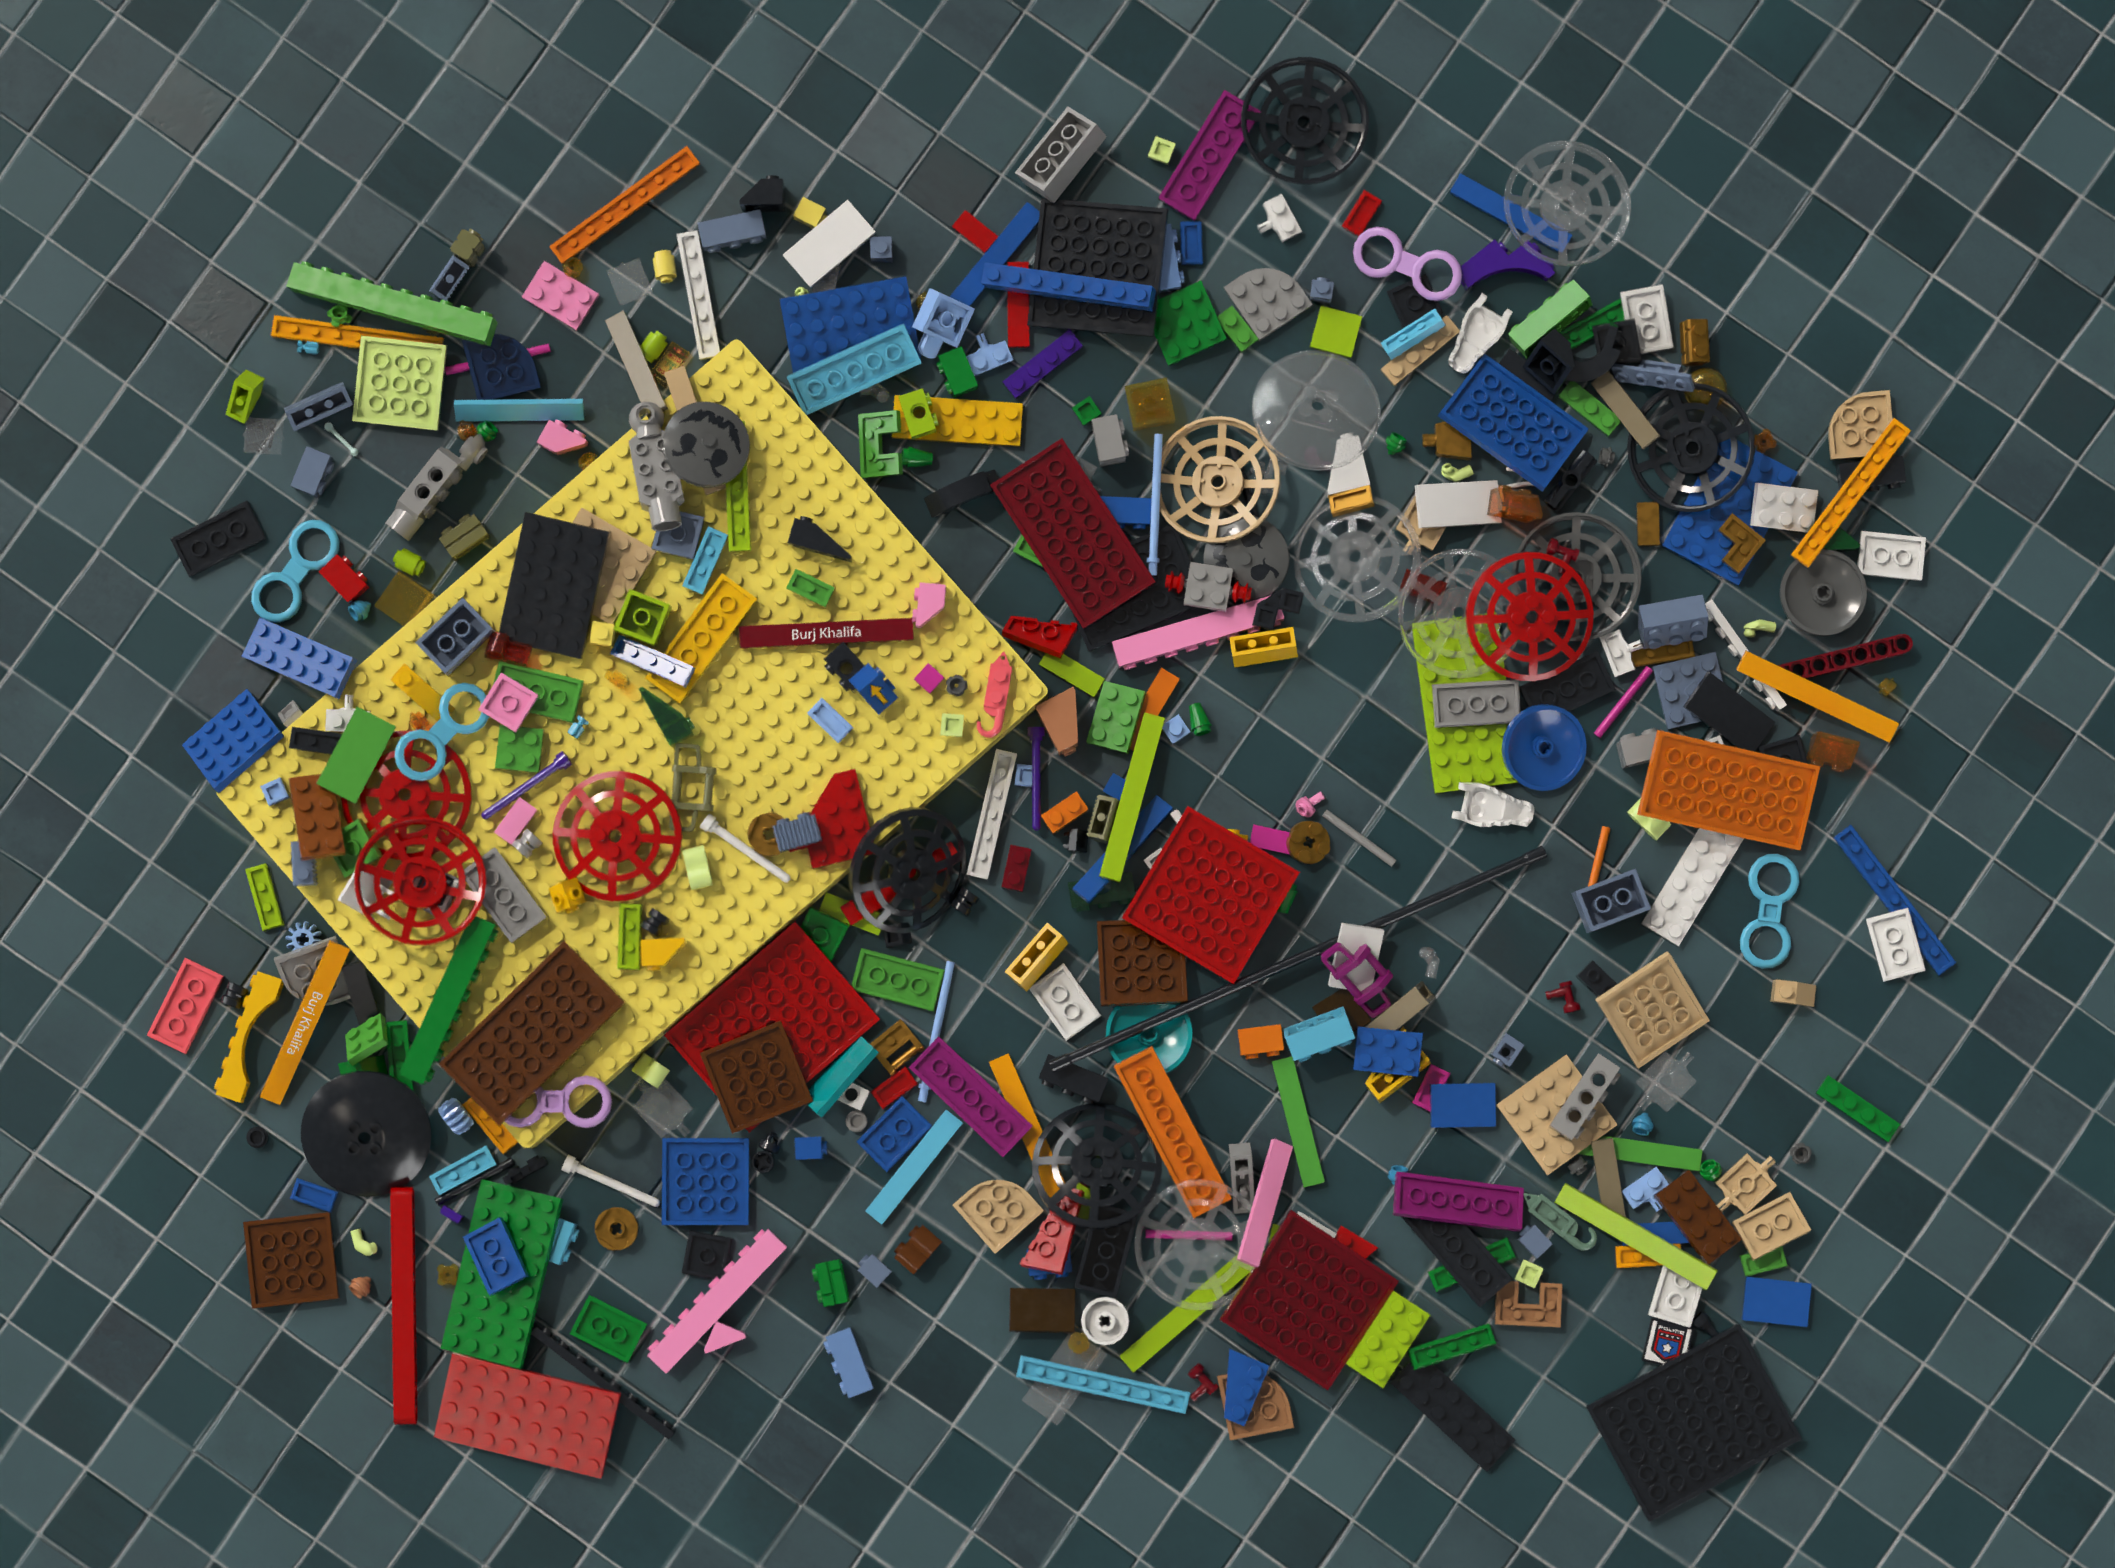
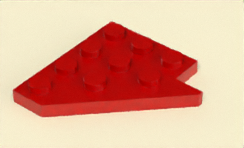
(840, 821)

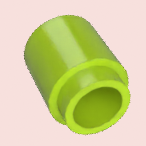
(653, 345)
(409, 562)

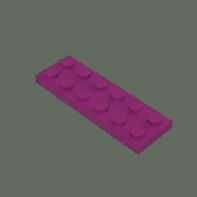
(1207, 157)
(970, 1096)
(1458, 1201)

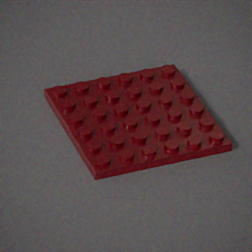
(1309, 1300)

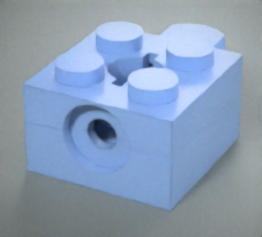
(946, 328)

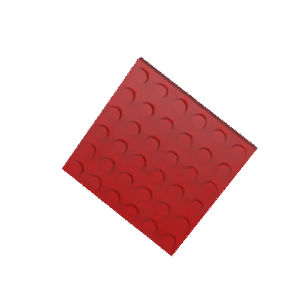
(1210, 895)

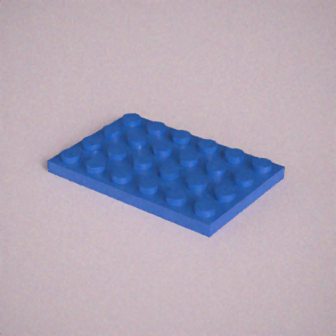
(844, 316)
(1513, 422)
(1697, 534)

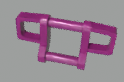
(1353, 961)

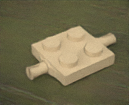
(1427, 536)
(1745, 1184)

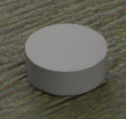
(856, 1121)

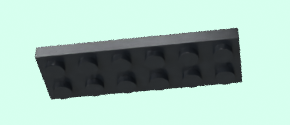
(1462, 1257)
(1454, 1413)

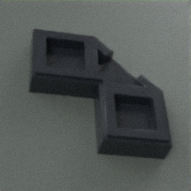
(1283, 600)

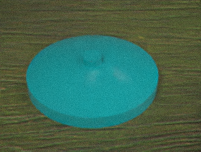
(1169, 1039)

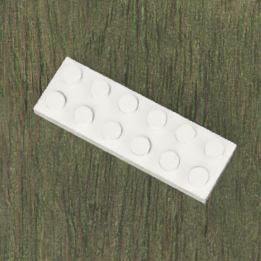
(1690, 884)

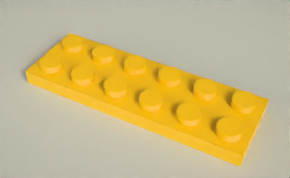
(969, 422)
(705, 633)

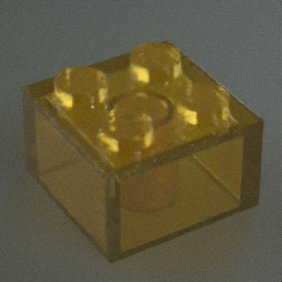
(1149, 404)

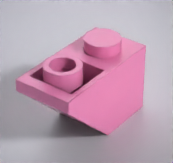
(559, 439)
(930, 602)

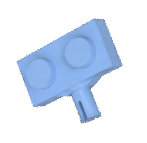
(988, 356)
(1645, 1188)

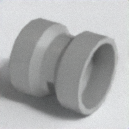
(523, 847)

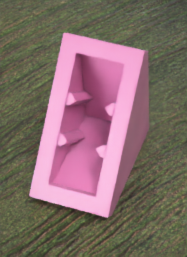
(723, 1335)

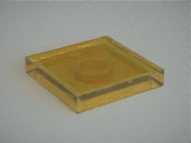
(403, 599)

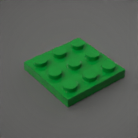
(1187, 323)

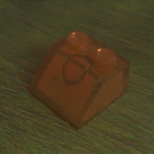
(1514, 505)
(1832, 751)

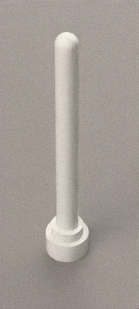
(711, 825)
(573, 1166)

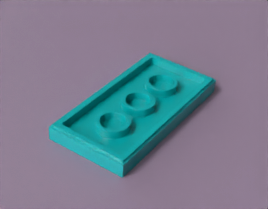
(840, 1075)

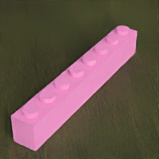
(1188, 635)
(717, 1300)

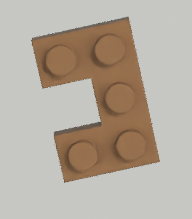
(1544, 1314)

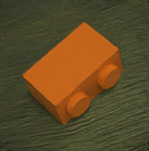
(1064, 813)
(1260, 1040)

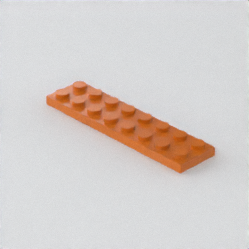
(1169, 1125)

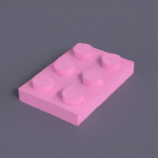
(560, 295)

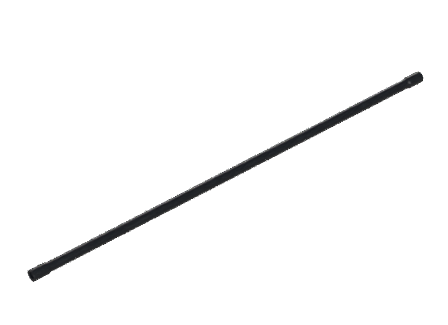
(1068, 1058)

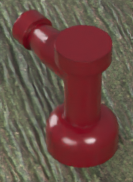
(1569, 554)
(1566, 991)
(1207, 1385)

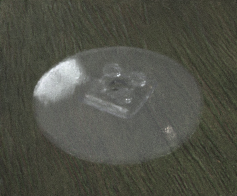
(1312, 436)

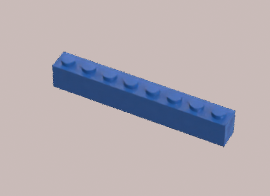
(1068, 286)

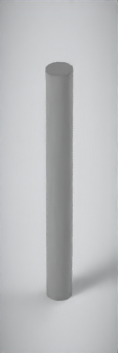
(1359, 838)

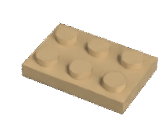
(1771, 1226)

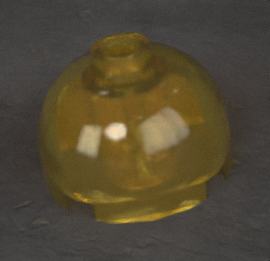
(1706, 376)

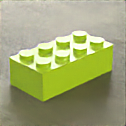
(1387, 1339)

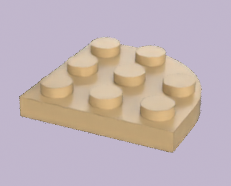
(1859, 424)
(997, 1211)

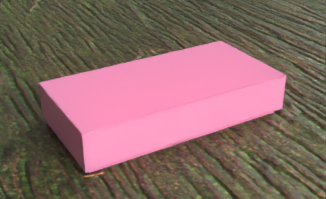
(515, 820)

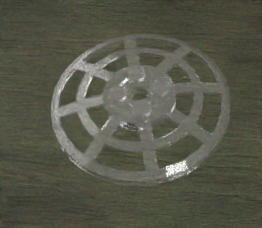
(1573, 194)
(1362, 569)
(1444, 616)
(1183, 1244)

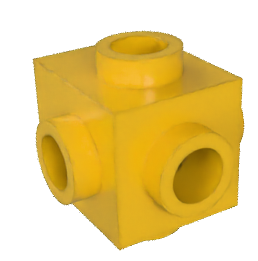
(567, 896)

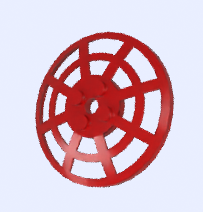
(1516, 616)
(420, 796)
(630, 835)
(421, 867)

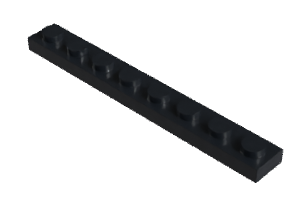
(596, 1375)

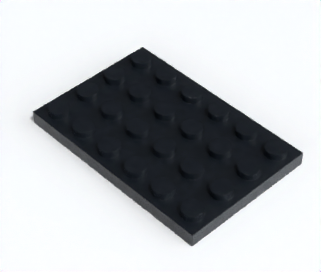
(554, 584)
(1150, 605)

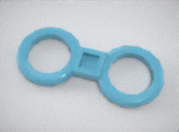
(294, 571)
(440, 733)
(1769, 911)

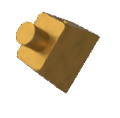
(1448, 442)

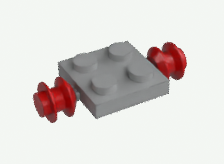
(1208, 587)

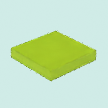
(1335, 331)

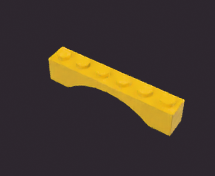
(235, 1080)

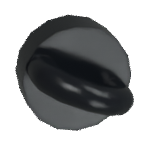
(769, 1146)

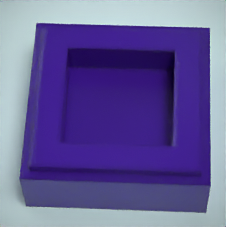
(452, 1214)

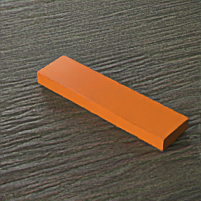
(1156, 697)

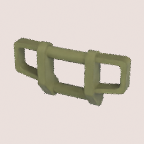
(677, 781)

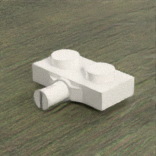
(1279, 219)
(1619, 652)
(339, 718)

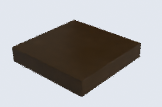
(1355, 1013)

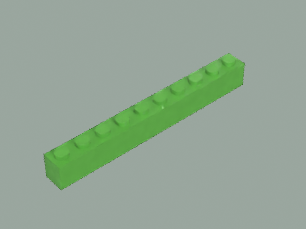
(392, 304)

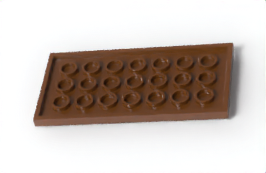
(531, 1033)

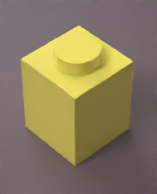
(809, 213)
(602, 634)

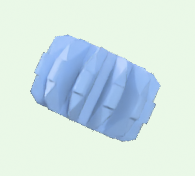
(300, 933)
(455, 1116)

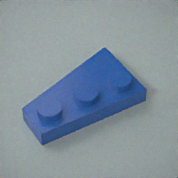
(1243, 1384)

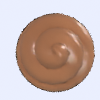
(360, 1286)

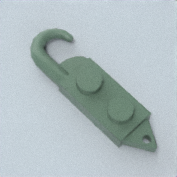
(1558, 1221)

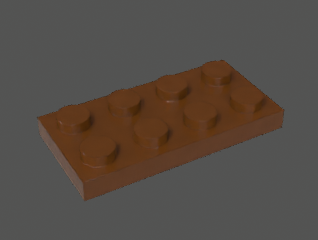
(1697, 1217)

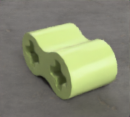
(1652, 826)
(697, 867)
(650, 1070)

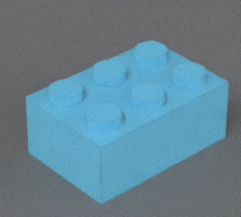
(1319, 1034)

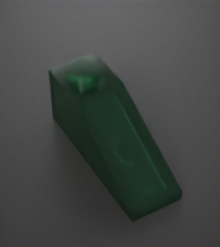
(670, 720)

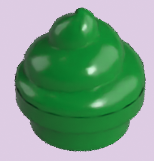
(487, 430)
(1395, 443)
(1710, 1170)

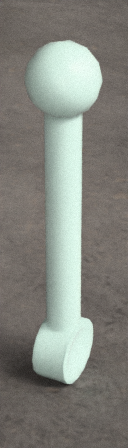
(329, 427)

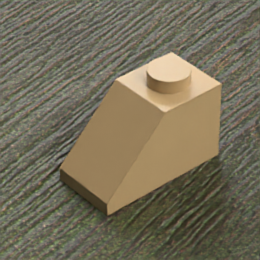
(1793, 993)

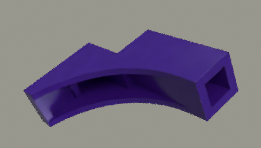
(1494, 260)

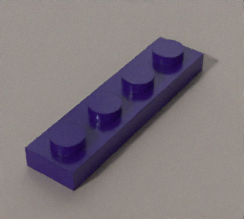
(1042, 364)

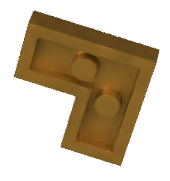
(1745, 542)

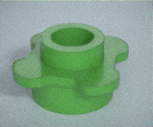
(339, 310)

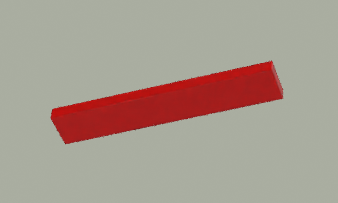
(869, 898)

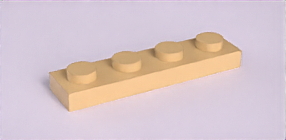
(1412, 358)

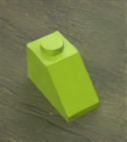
(244, 395)

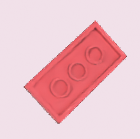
(185, 1005)

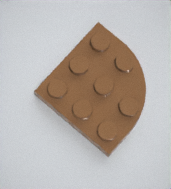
(1269, 1412)

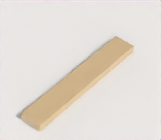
(683, 395)

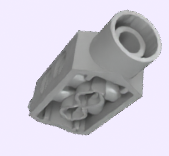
(657, 484)
(411, 508)

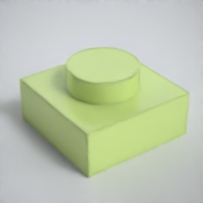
(1161, 150)
(952, 725)
(1529, 1273)

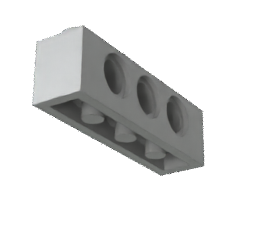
(1599, 1066)

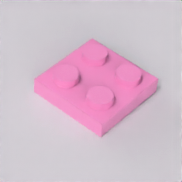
(508, 702)

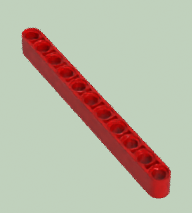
(403, 1305)

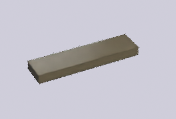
(1625, 409)
(1607, 1174)

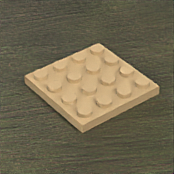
(622, 567)
(1652, 1009)
(1537, 1104)

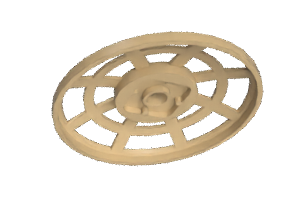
(1218, 467)

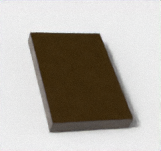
(1042, 1310)

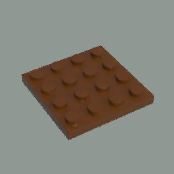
(1138, 967)
(756, 1077)
(291, 1260)

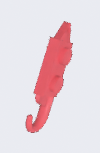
(996, 695)

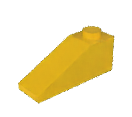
(419, 691)

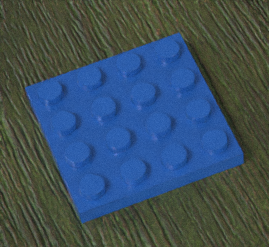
(232, 740)
(705, 1181)

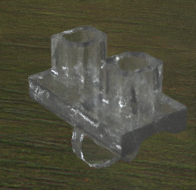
(1269, 473)

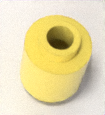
(664, 266)

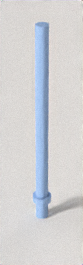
(1155, 505)
(938, 1018)

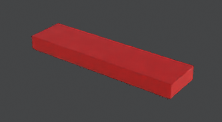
(1018, 315)

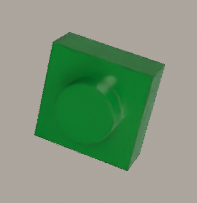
(1086, 411)

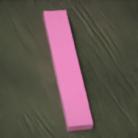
(1264, 1203)

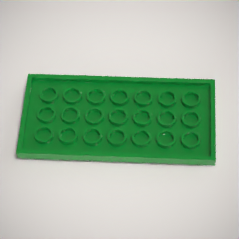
(501, 1324)

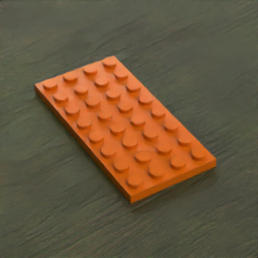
(1728, 790)

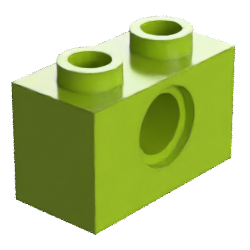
(913, 401)

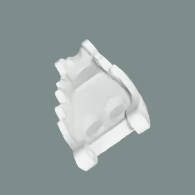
(1478, 333)
(1489, 807)

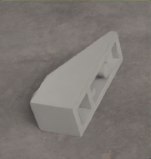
(1241, 1174)

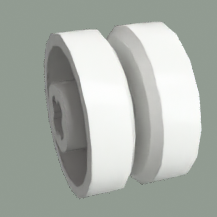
(1110, 1332)

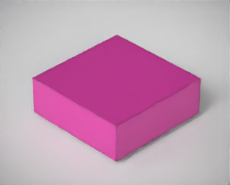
(929, 678)

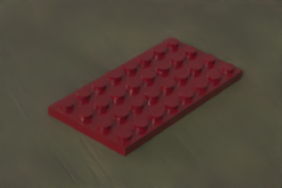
(1072, 533)

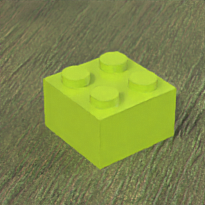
(642, 618)

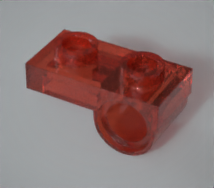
(507, 650)

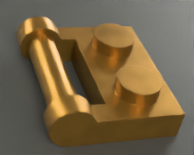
(891, 1041)

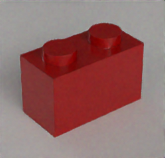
(344, 578)

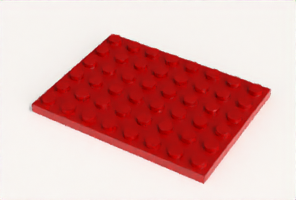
(784, 983)

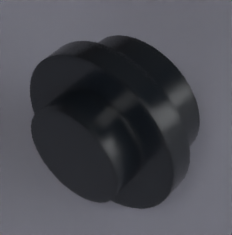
(257, 1137)

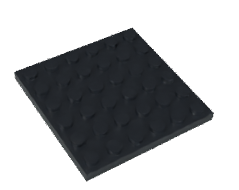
(1100, 243)

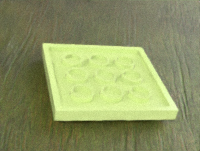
(399, 383)

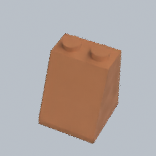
(1060, 721)

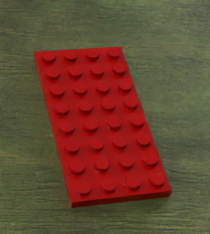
(527, 1415)

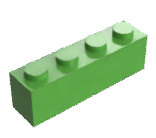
(1555, 313)

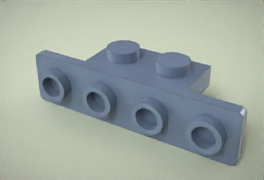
(1654, 374)

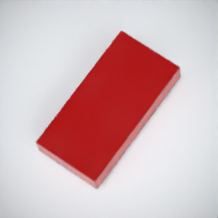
(1361, 213)
(974, 231)
(894, 1087)

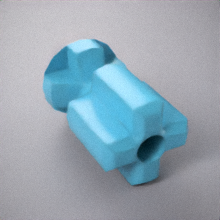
(309, 347)
(576, 728)

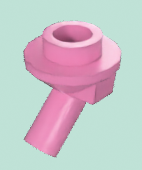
(1305, 806)

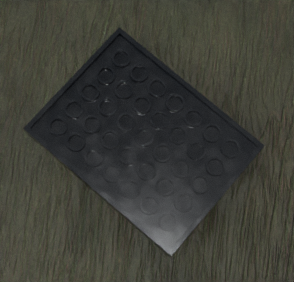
(1693, 1422)

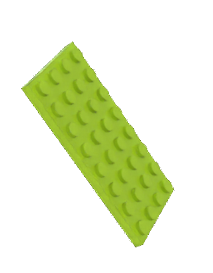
(1460, 751)

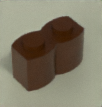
(917, 1249)

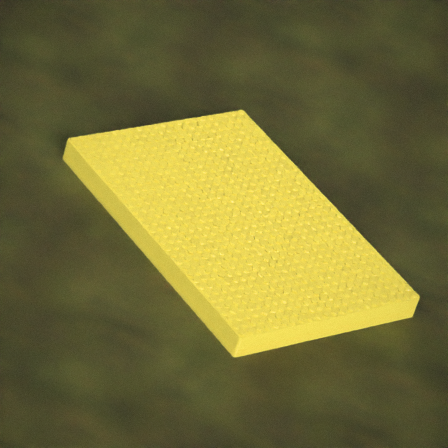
(745, 718)

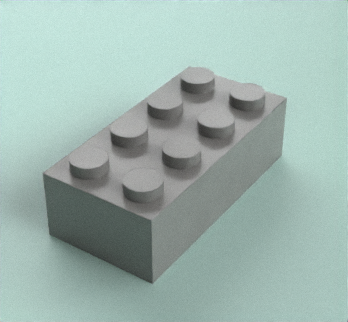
(1060, 154)

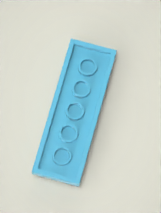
(854, 369)

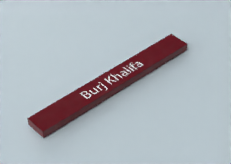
(826, 633)

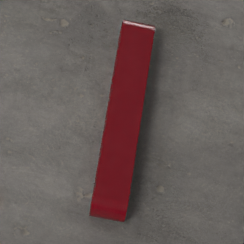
(1849, 656)

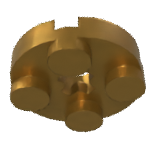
(757, 838)
(1320, 844)
(628, 1226)

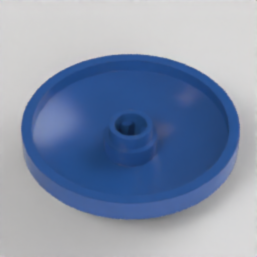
(1544, 747)

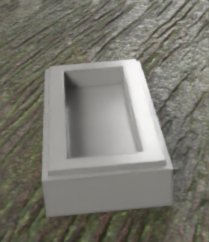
(290, 713)

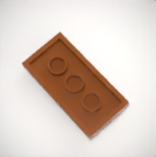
(316, 818)

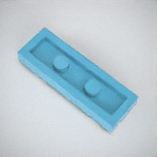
(1413, 334)
(705, 560)
(463, 1170)

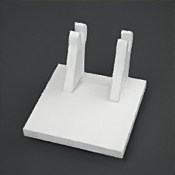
(367, 889)

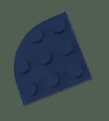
(501, 368)

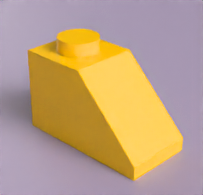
(659, 951)

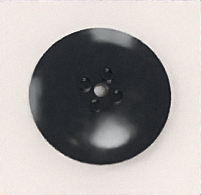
(372, 1105)

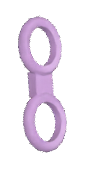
(1407, 263)
(558, 1102)

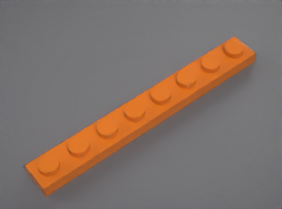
(625, 205)

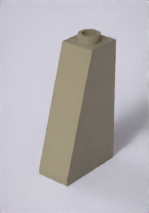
(1403, 1008)

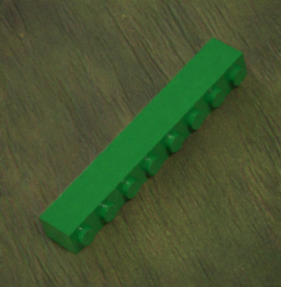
(448, 1000)

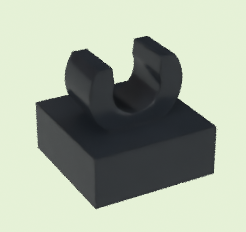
(1077, 840)

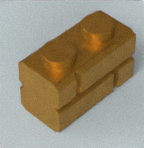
(1694, 342)

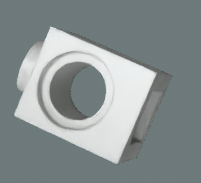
(859, 1102)

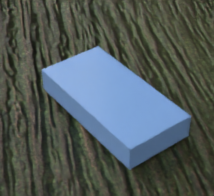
(830, 720)

